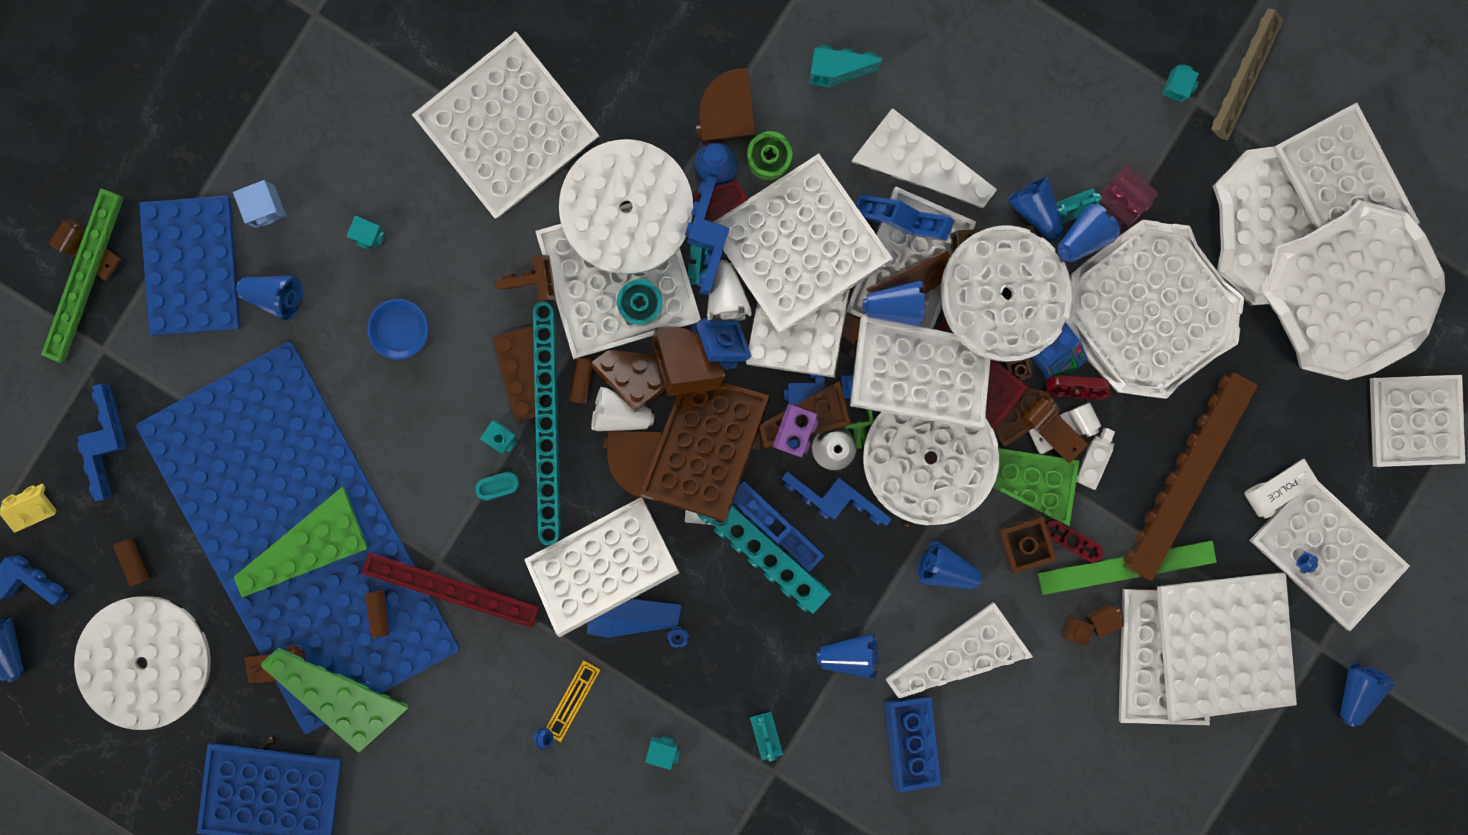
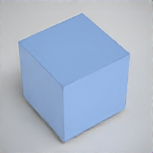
(259, 204)

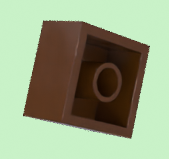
(1026, 544)

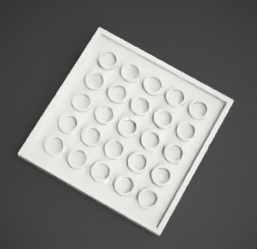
(506, 125)
(801, 243)
(589, 296)
(1226, 646)

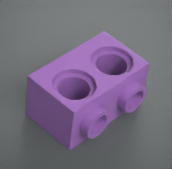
(789, 428)

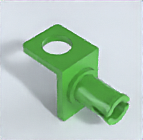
(859, 429)

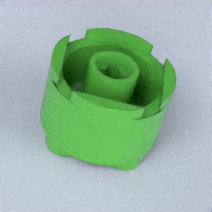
(760, 146)

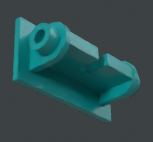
(1073, 206)
(695, 270)
(766, 736)

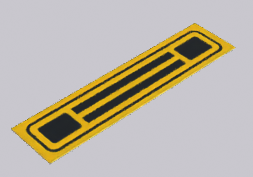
(572, 700)

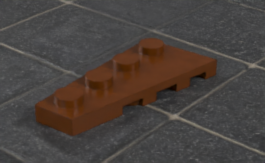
(928, 271)
(516, 362)
(828, 406)

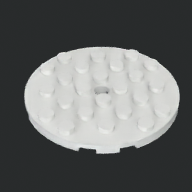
(617, 174)
(1038, 288)
(925, 491)
(116, 683)

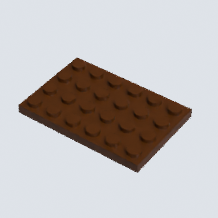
(705, 450)

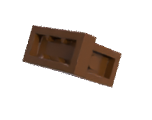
(541, 277)

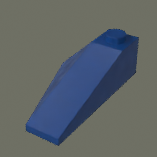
(635, 617)

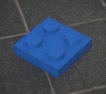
(723, 340)

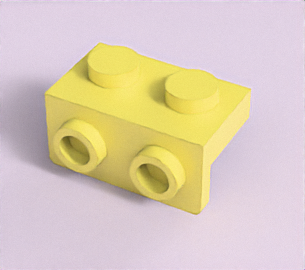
(26, 508)

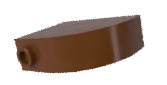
(727, 109)
(685, 362)
(631, 457)

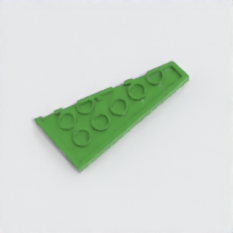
(1039, 482)
(317, 540)
(341, 703)

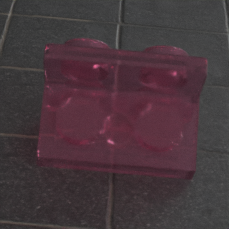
(1127, 195)

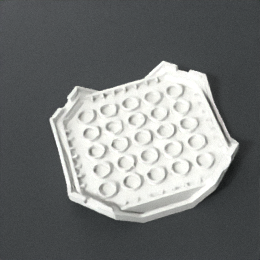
(1256, 215)
(1356, 291)
(1152, 309)

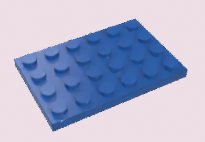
(190, 265)
(267, 792)

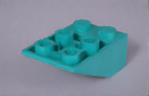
(837, 67)

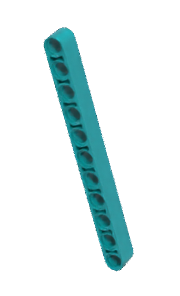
(541, 433)

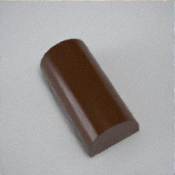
(581, 381)
(131, 562)
(377, 613)

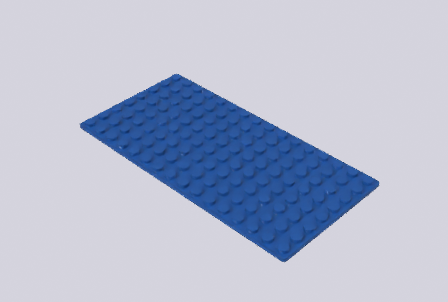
(249, 467)

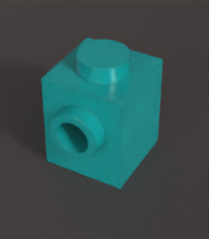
(1181, 83)
(366, 233)
(499, 437)
(662, 752)

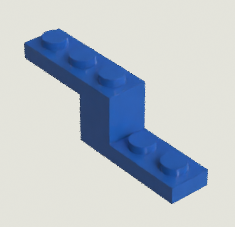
(905, 218)
(706, 235)
(800, 391)
(101, 442)
(835, 499)
(777, 526)
(15, 571)

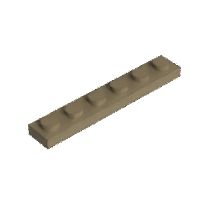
(1247, 74)

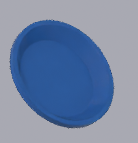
(397, 329)

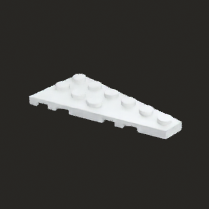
(914, 157)
(968, 650)

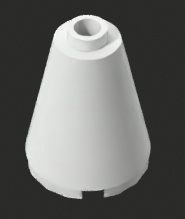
(727, 296)
(616, 415)
(824, 446)

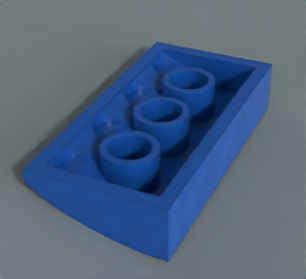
(912, 743)

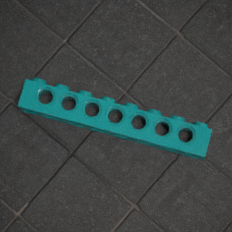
(817, 591)

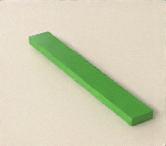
(82, 275)
(1113, 570)

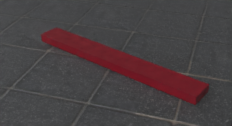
(450, 590)

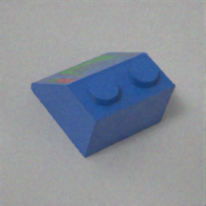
(1062, 355)

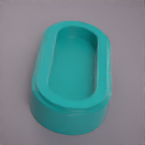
(497, 486)

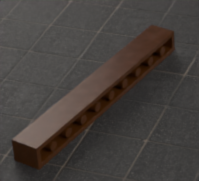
(1189, 475)

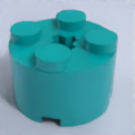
(651, 296)

